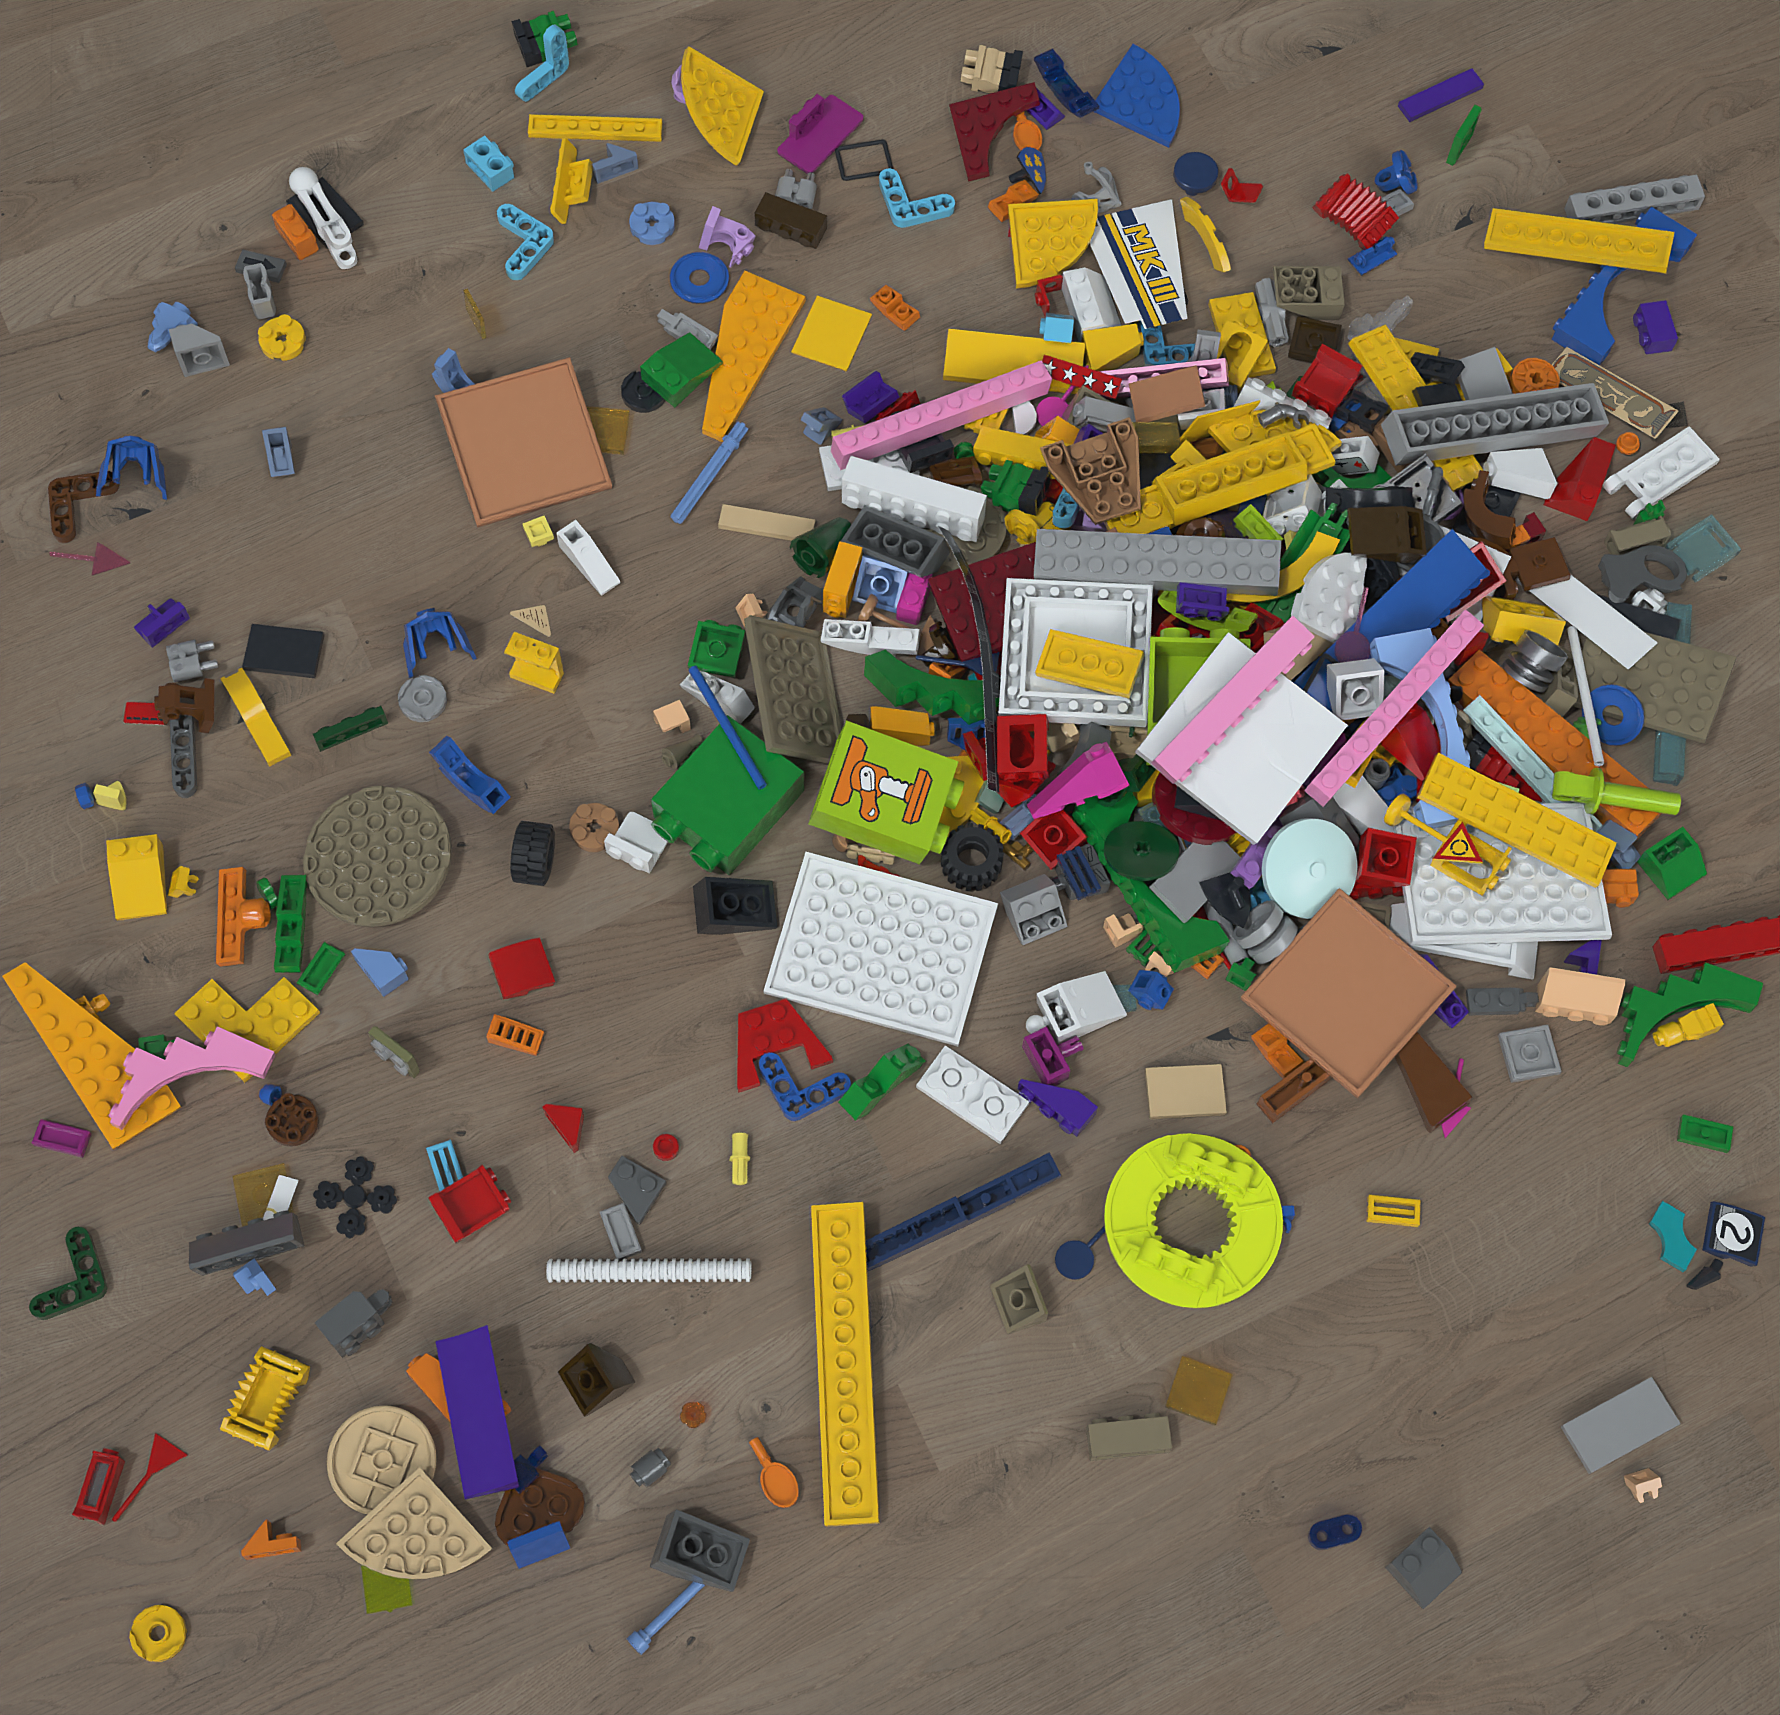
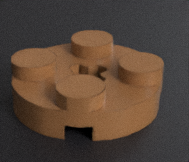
(585, 816)

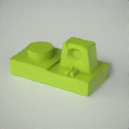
(1255, 526)

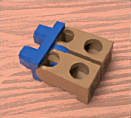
(1350, 430)

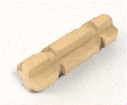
(870, 853)

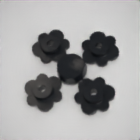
(355, 1197)

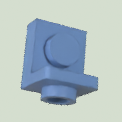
(253, 1277)

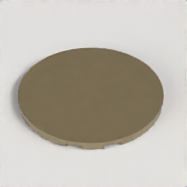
(377, 856)

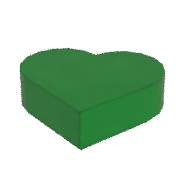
(267, 892)

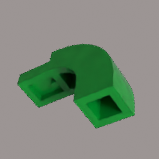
(1329, 476)

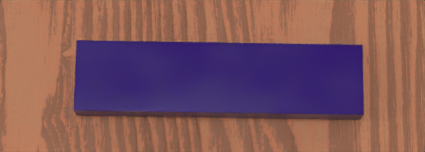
(1440, 95)

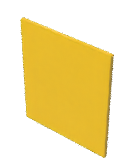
(831, 333)
(1199, 427)

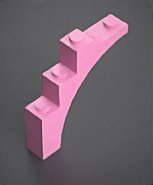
(183, 1058)

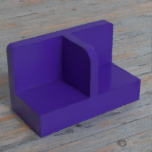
(161, 621)

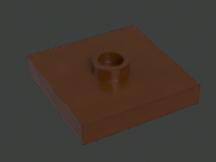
(1540, 564)

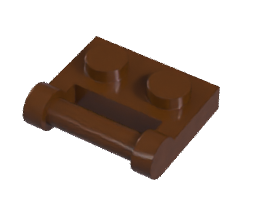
(957, 472)

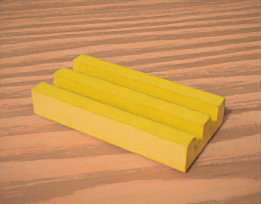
(1371, 1209)

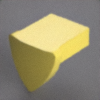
(111, 796)

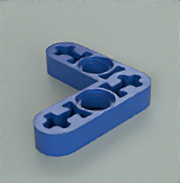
(795, 1096)

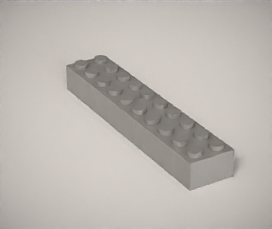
(1494, 423)
(1159, 560)

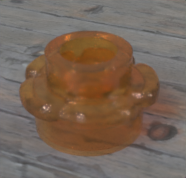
(698, 1409)

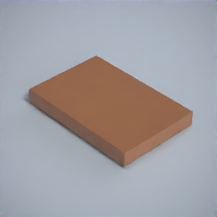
(1167, 394)

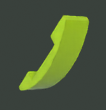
(1237, 620)

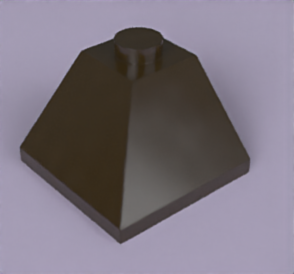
(595, 1378)

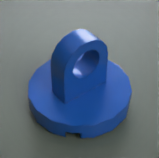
(1398, 173)

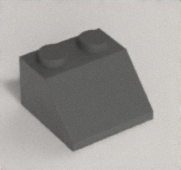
(1425, 1568)

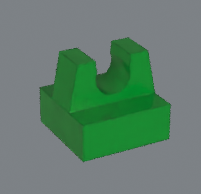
(1241, 975)

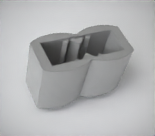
(259, 291)

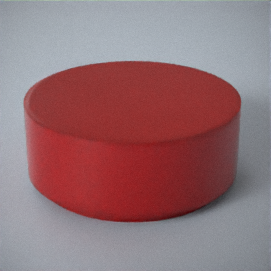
(665, 1147)

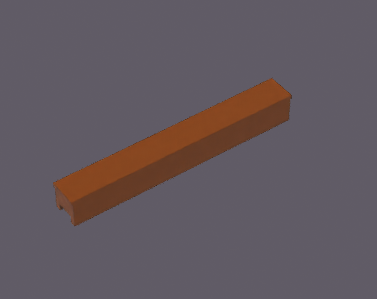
(1292, 1090)

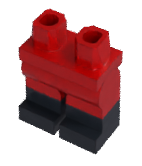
(1489, 762)

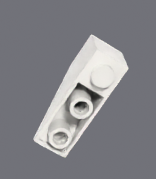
(587, 557)
(730, 697)

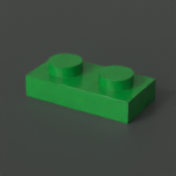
(1705, 1133)

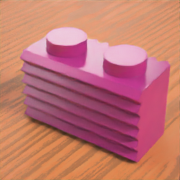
(913, 599)

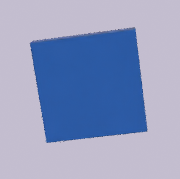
(538, 1544)

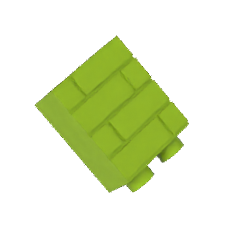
(1174, 663)

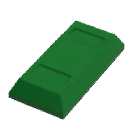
(320, 968)

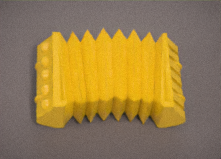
(264, 1398)

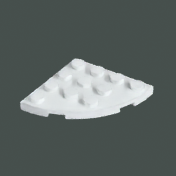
(1331, 595)

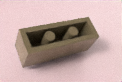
(1128, 1437)

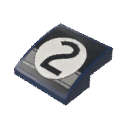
(1733, 1233)

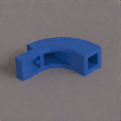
(467, 778)

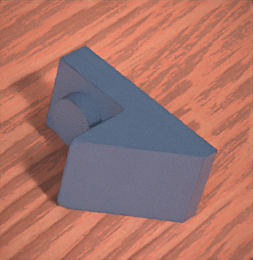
(618, 163)
(820, 424)
(278, 451)
(1624, 853)

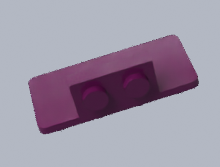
(818, 131)

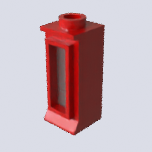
(99, 1486)

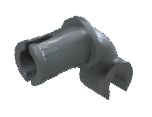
(1281, 411)

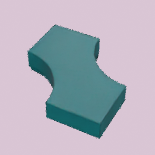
(1675, 1247)

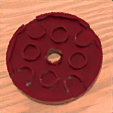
(1185, 824)

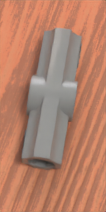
(1271, 316)

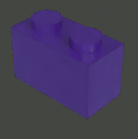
(1655, 327)

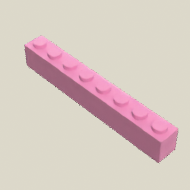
(1232, 700)

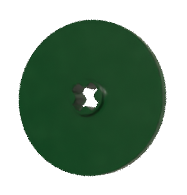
(1157, 841)

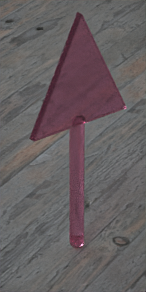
(103, 560)

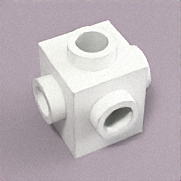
(1652, 597)

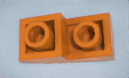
(894, 308)

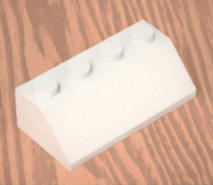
(1255, 390)

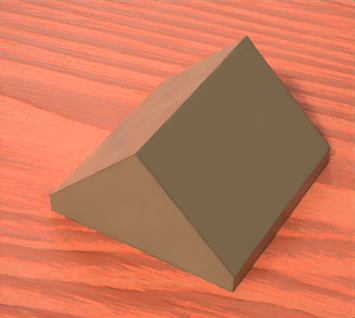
(1019, 1300)

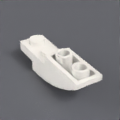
(869, 639)

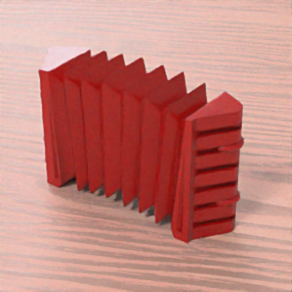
(1356, 210)

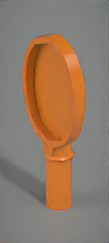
(1026, 133)
(776, 1479)

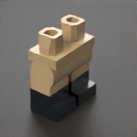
(993, 69)

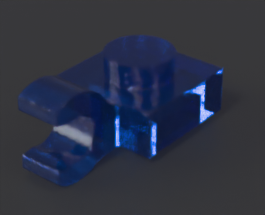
(526, 1467)

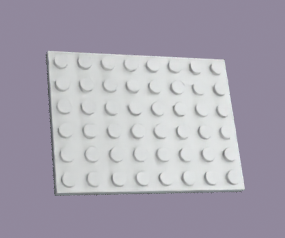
(1525, 905)
(881, 948)

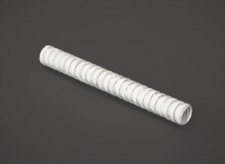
(648, 1270)

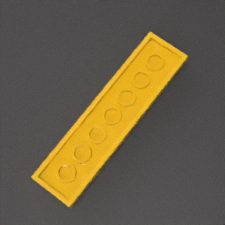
(1579, 240)

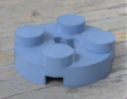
(652, 211)

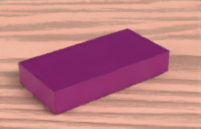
(61, 1138)

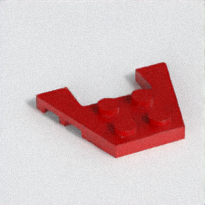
(773, 1030)

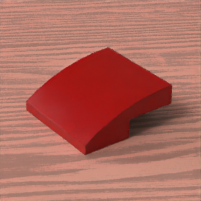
(521, 968)

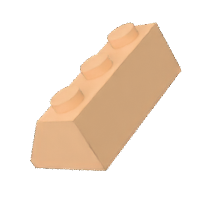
(1579, 996)

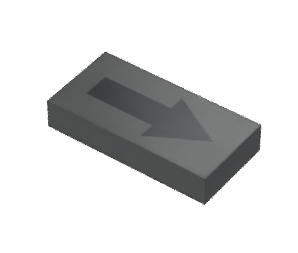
(274, 266)

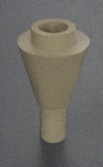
(675, 754)

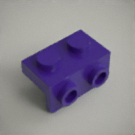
(869, 397)
(1201, 600)

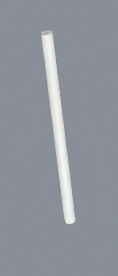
(1585, 696)

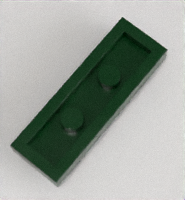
(350, 728)

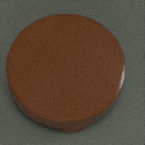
(292, 1120)

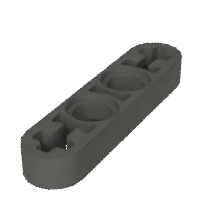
(180, 752)

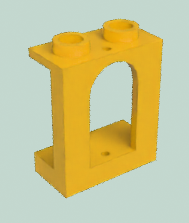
(1258, 344)
(536, 664)
(1496, 858)

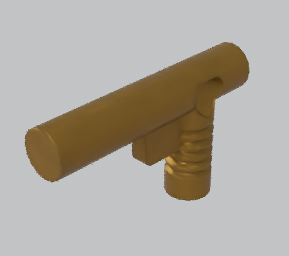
(1017, 849)

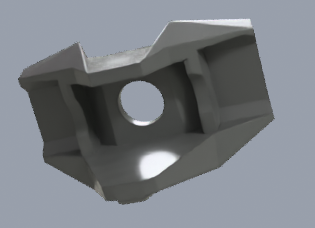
(800, 594)

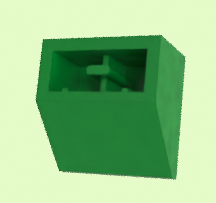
(1673, 863)

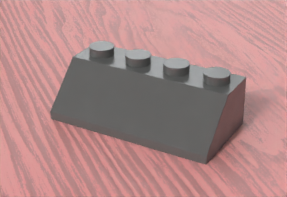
(897, 542)
(242, 1244)

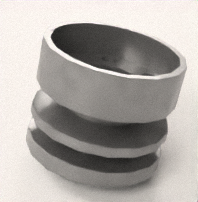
(1535, 661)

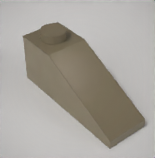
(1563, 689)

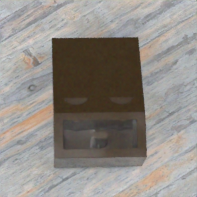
(1387, 533)

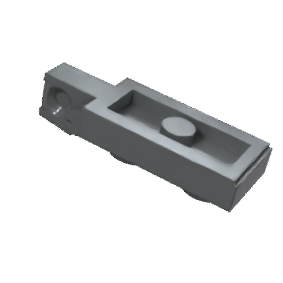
(1499, 1001)

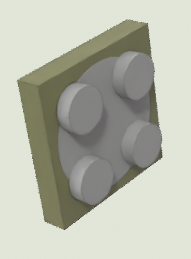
(389, 1049)

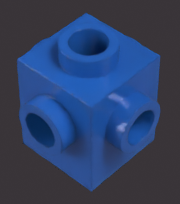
(1151, 989)

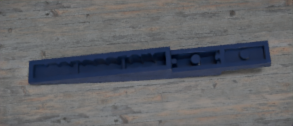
(960, 1211)

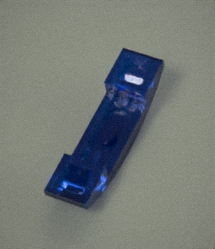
(1063, 86)

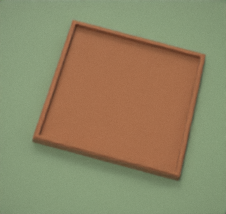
(523, 442)
(1348, 992)

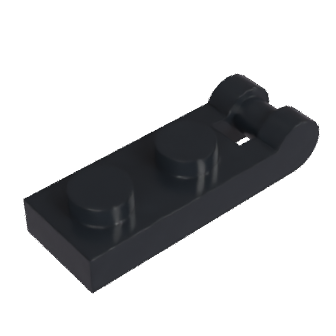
(1437, 368)

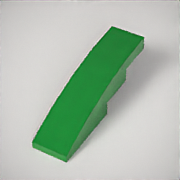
(290, 923)

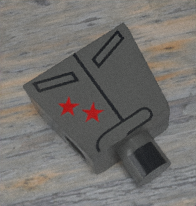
(1062, 883)

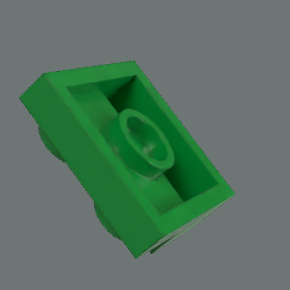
(717, 648)

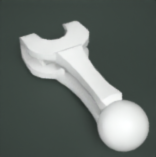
(334, 232)

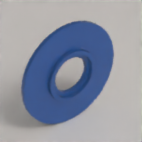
(699, 261)
(1632, 714)

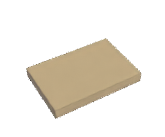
(1185, 1091)

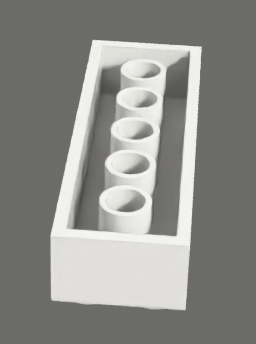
(914, 498)

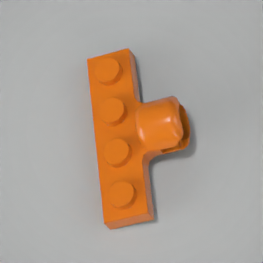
(236, 916)

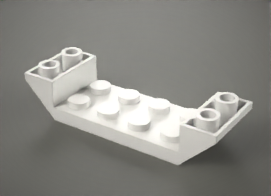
(1517, 956)

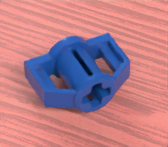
(954, 723)

